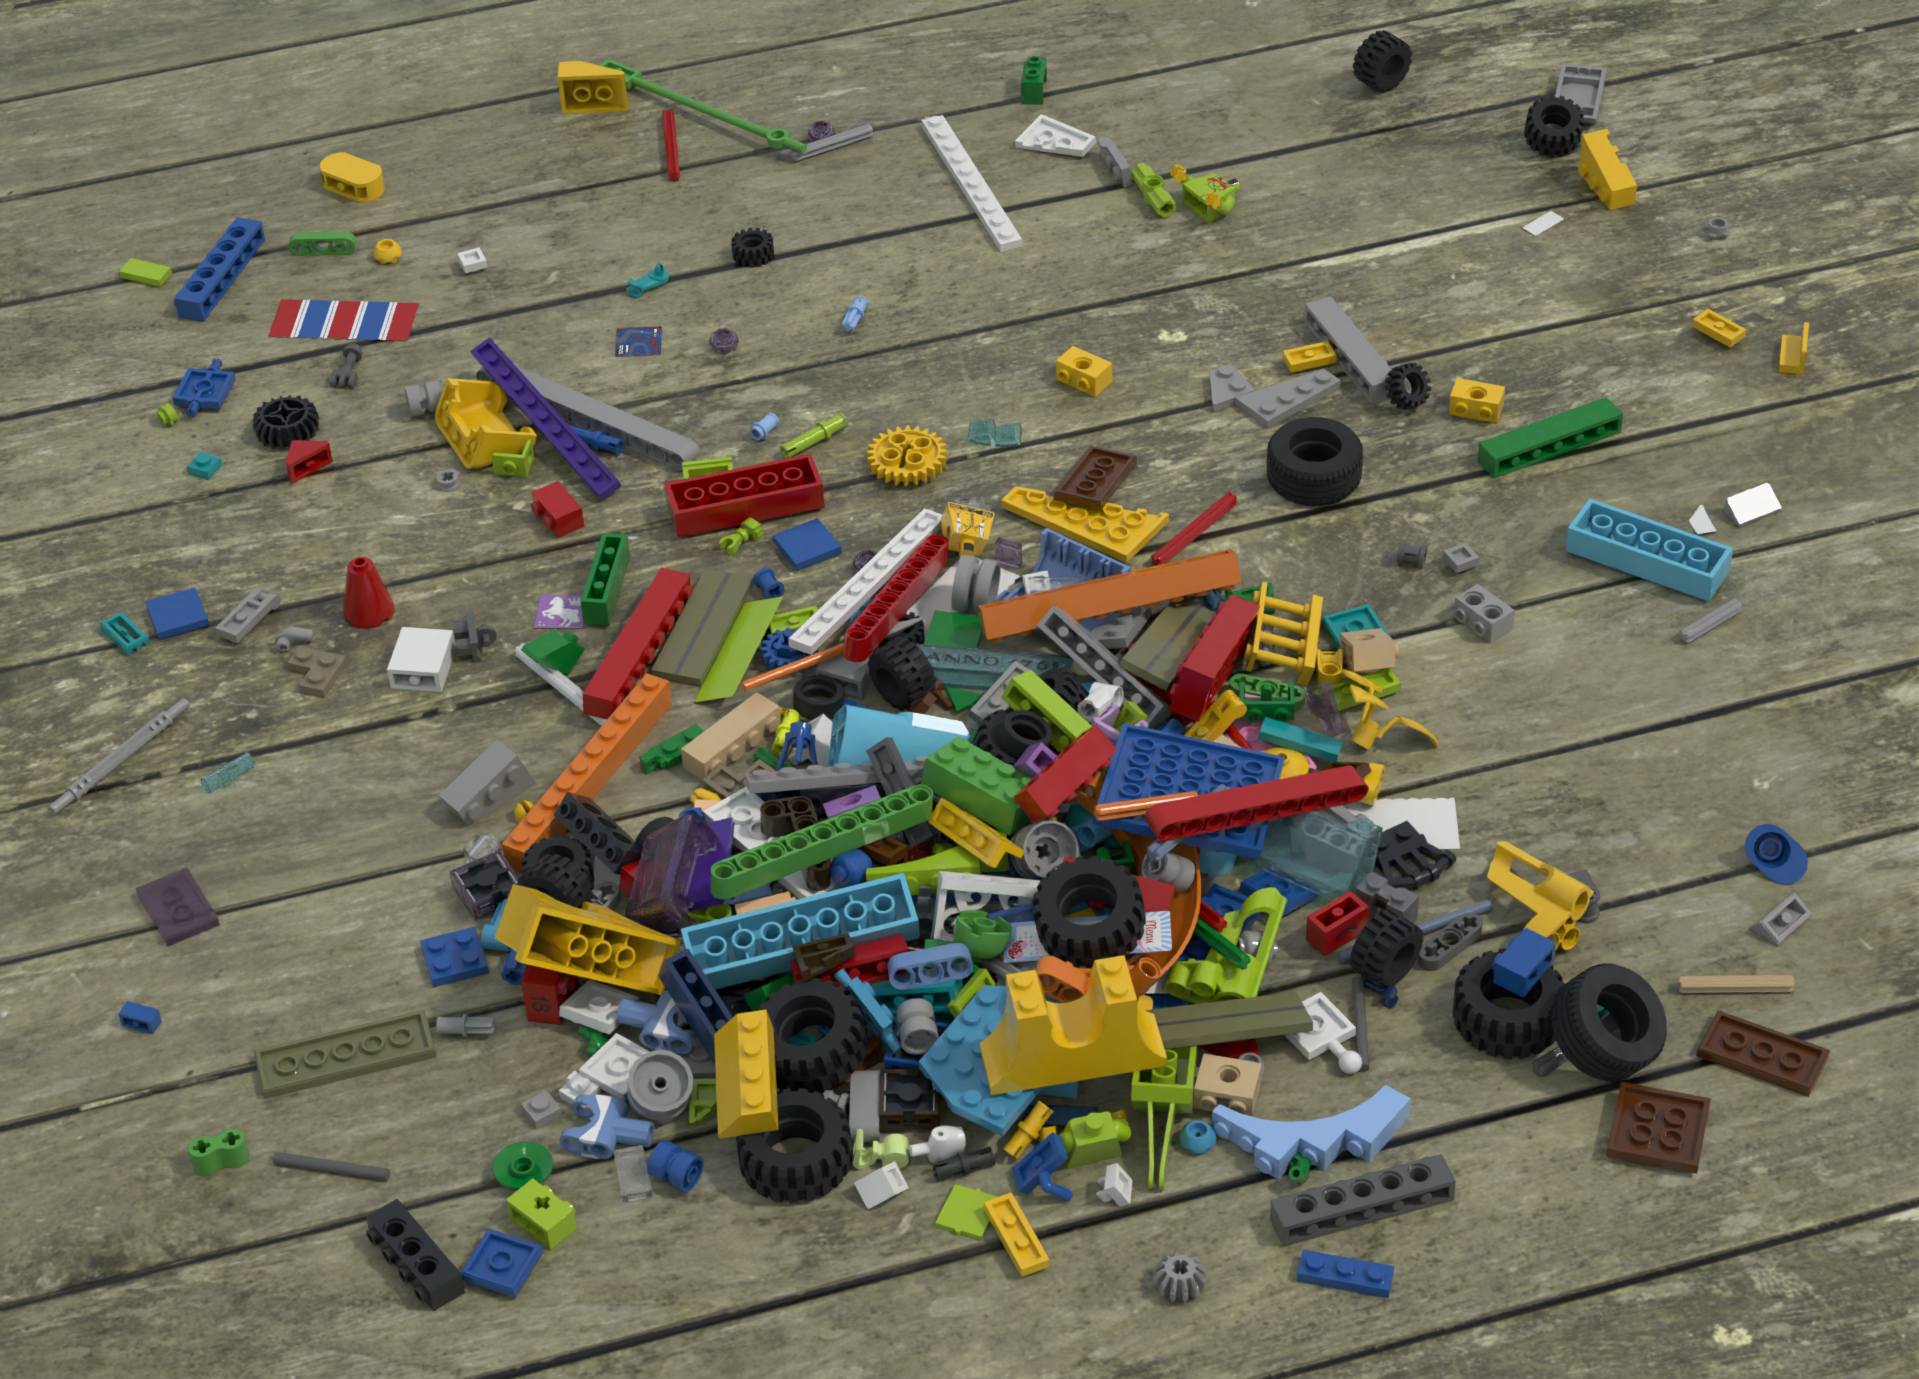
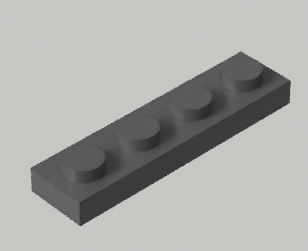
(895, 778)

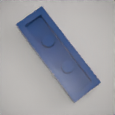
(1345, 1273)

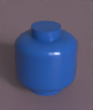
(850, 868)

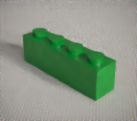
(605, 579)

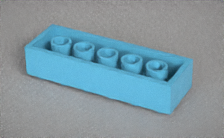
(1649, 549)

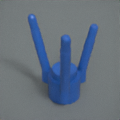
(800, 738)

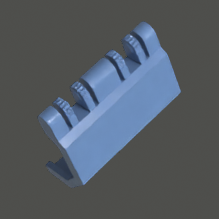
(1069, 558)

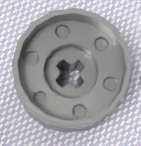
(1054, 842)

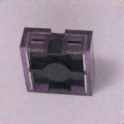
(484, 883)

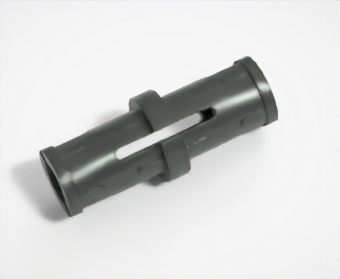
(963, 1163)

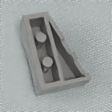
(487, 784)

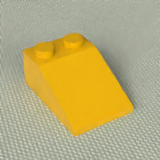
(591, 88)

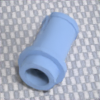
(760, 429)

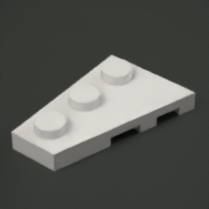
(1055, 137)

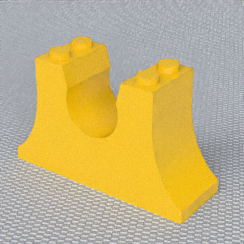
(583, 941)
(1074, 1040)

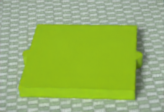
(965, 1212)

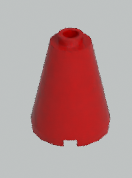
(366, 595)

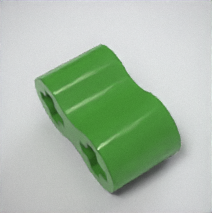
(218, 1152)

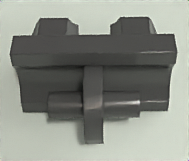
(469, 638)

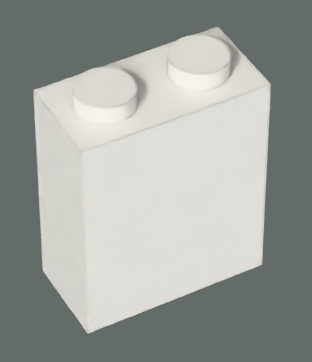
(421, 659)

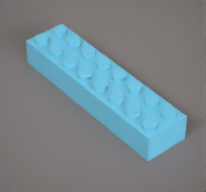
(762, 939)

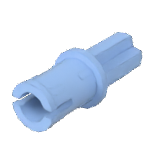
(854, 313)

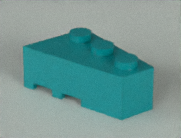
(937, 994)

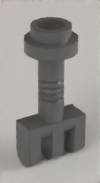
(352, 354)

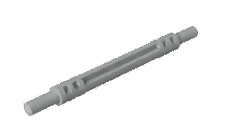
(118, 756)

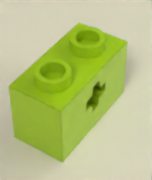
(541, 1213)

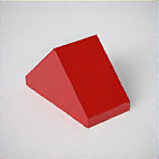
(306, 458)

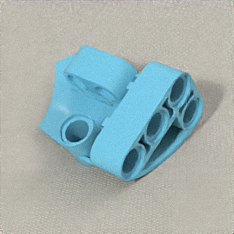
(914, 733)

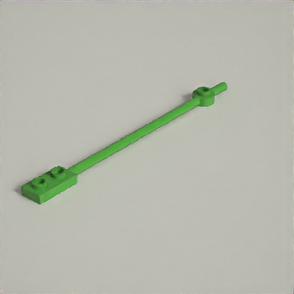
(776, 138)

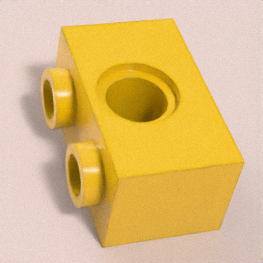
(1084, 371)
(1476, 400)

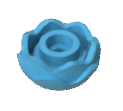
(1198, 1137)

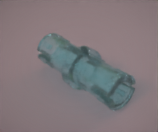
(227, 772)

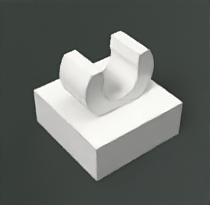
(578, 1085)
(1116, 1186)

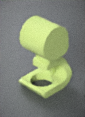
(893, 1148)

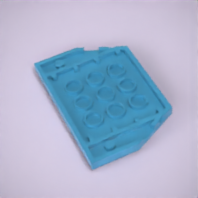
(958, 1068)

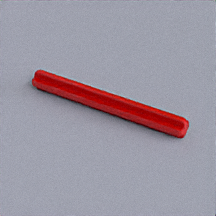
(671, 145)
(1194, 529)

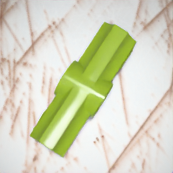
(1153, 190)

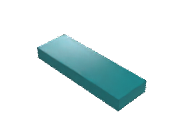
(1300, 739)

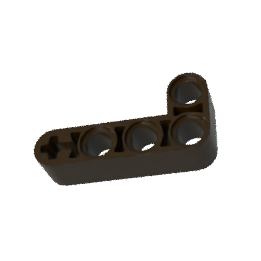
(787, 816)

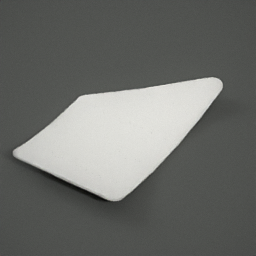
(1701, 521)

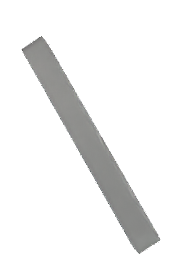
(596, 416)

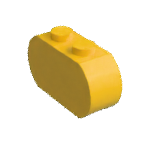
(352, 177)

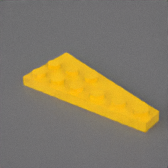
(1110, 531)

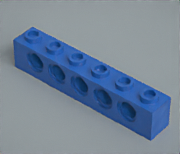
(219, 269)

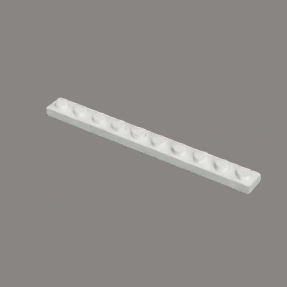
(972, 183)
(865, 583)

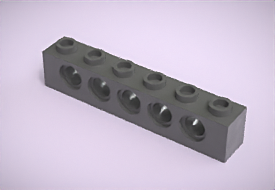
(1362, 1200)

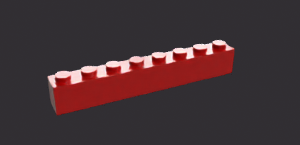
(637, 643)

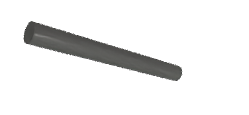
(1360, 1022)
(331, 1166)

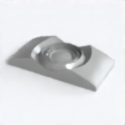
(1584, 87)

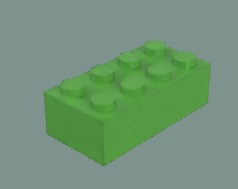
(977, 784)

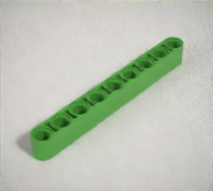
(821, 842)

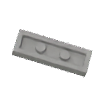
(991, 699)

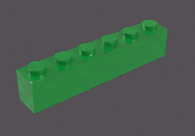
(1550, 437)

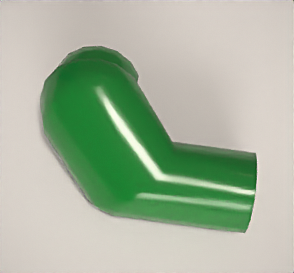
(595, 1037)

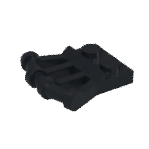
(1405, 843)

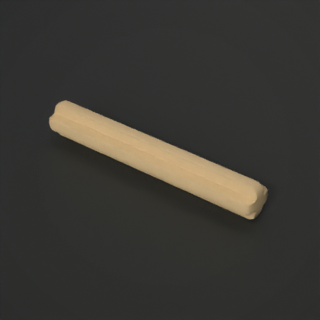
(1736, 983)

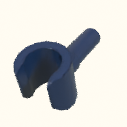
(1388, 995)

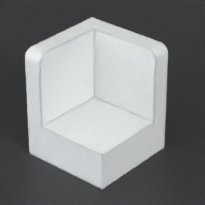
(881, 1185)

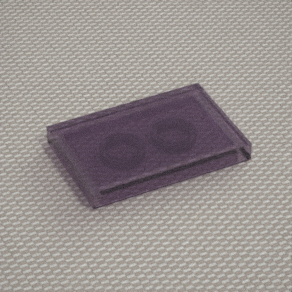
(177, 906)

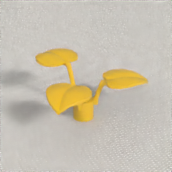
(1367, 728)

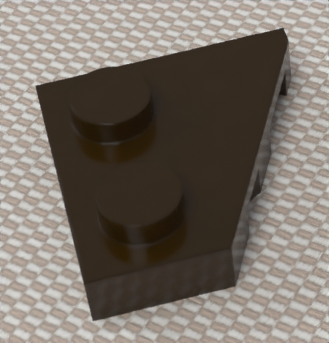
(822, 955)

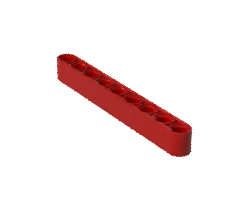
(895, 598)
(1255, 803)

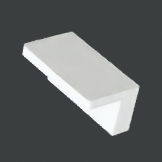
(822, 730)

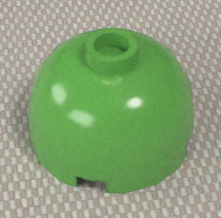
(982, 935)

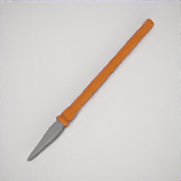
(814, 659)

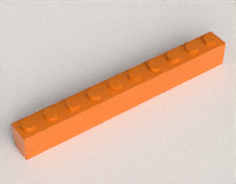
(1112, 594)
(593, 764)

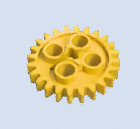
(890, 451)

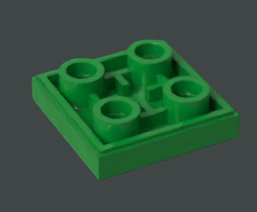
(954, 630)

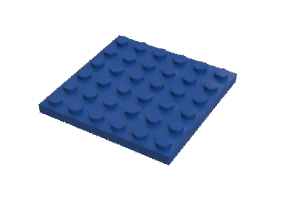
(1169, 763)

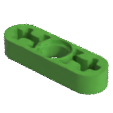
(315, 250)
(1253, 682)

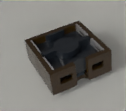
(907, 1100)

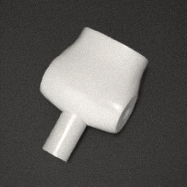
(942, 1144)

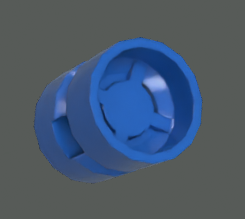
(673, 1164)

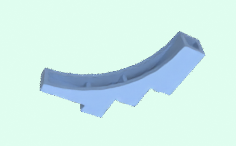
(1358, 1130)

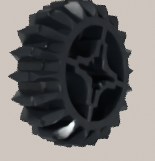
(285, 420)

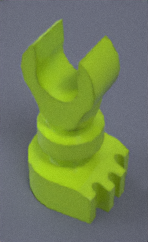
(749, 529)

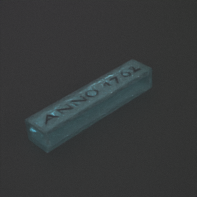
(983, 667)

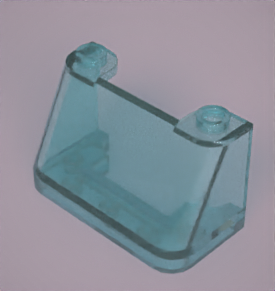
(1320, 852)

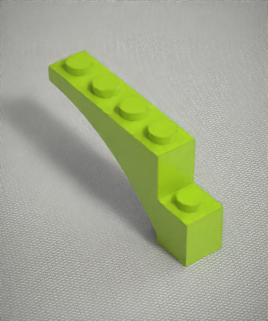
(925, 871)

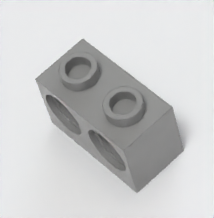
(1484, 613)

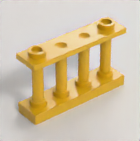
(1307, 629)

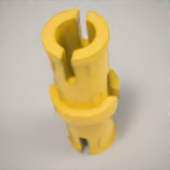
(1028, 1130)

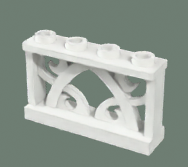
(966, 884)

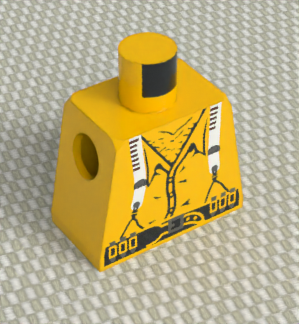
(966, 528)

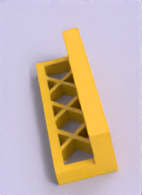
(972, 833)

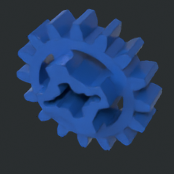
(777, 651)

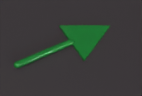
(962, 699)

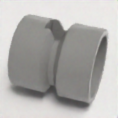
(423, 398)
(1171, 870)
(916, 1026)

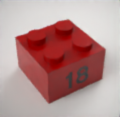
(545, 993)

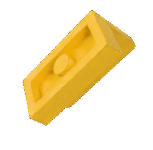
(1794, 352)

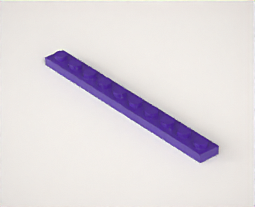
(546, 419)

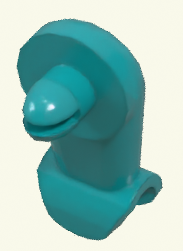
(655, 278)

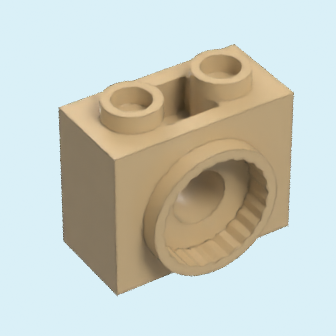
(1368, 650)
(1227, 1083)

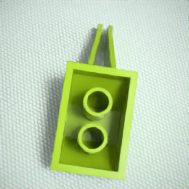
(1165, 1090)

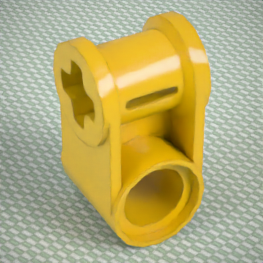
(1329, 666)

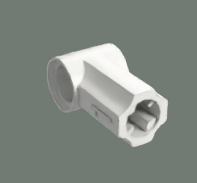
(1099, 699)

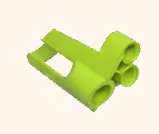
(1218, 978)

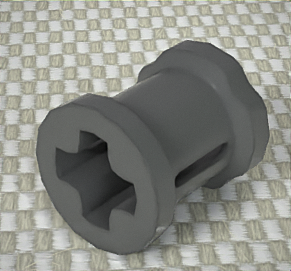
(1407, 553)

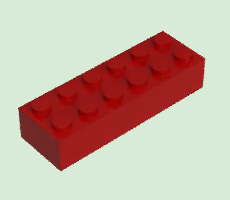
(744, 492)
(1213, 657)

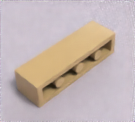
(731, 736)

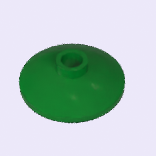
(522, 1162)

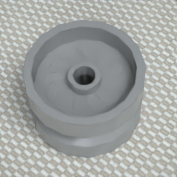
(975, 583)
(644, 1088)

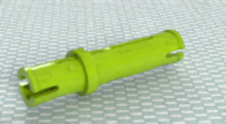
(821, 432)

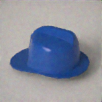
(1776, 854)

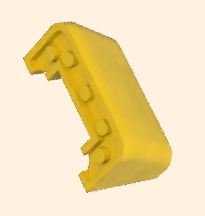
(474, 422)

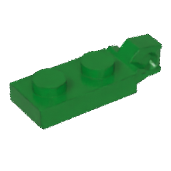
(668, 752)

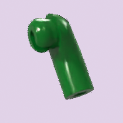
(1299, 1169)

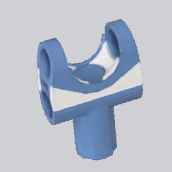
(659, 1023)
(605, 1127)

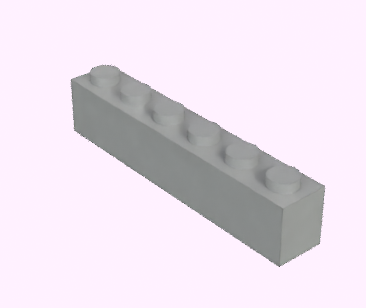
(1352, 349)
(1102, 664)

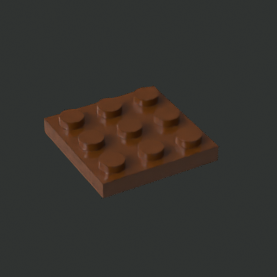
(1658, 1127)

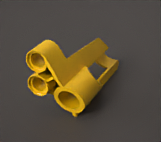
(1556, 900)

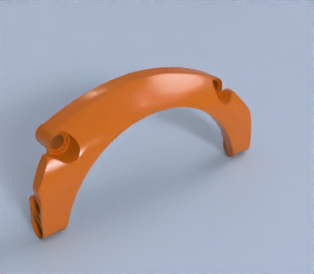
(1070, 983)

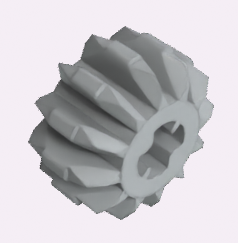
(1180, 1276)

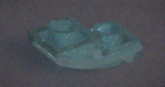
(988, 434)

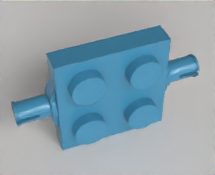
(875, 1016)

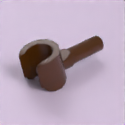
(939, 695)

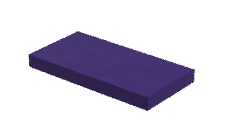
(700, 884)

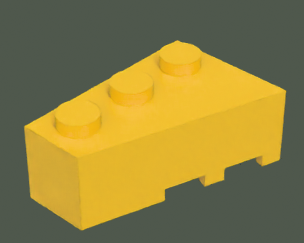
(1605, 172)

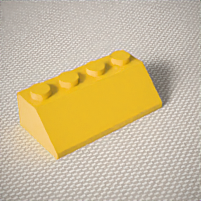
(746, 1075)

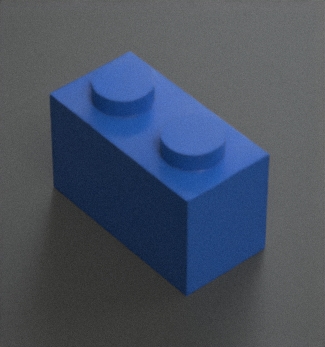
(1523, 962)

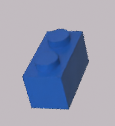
(140, 1017)

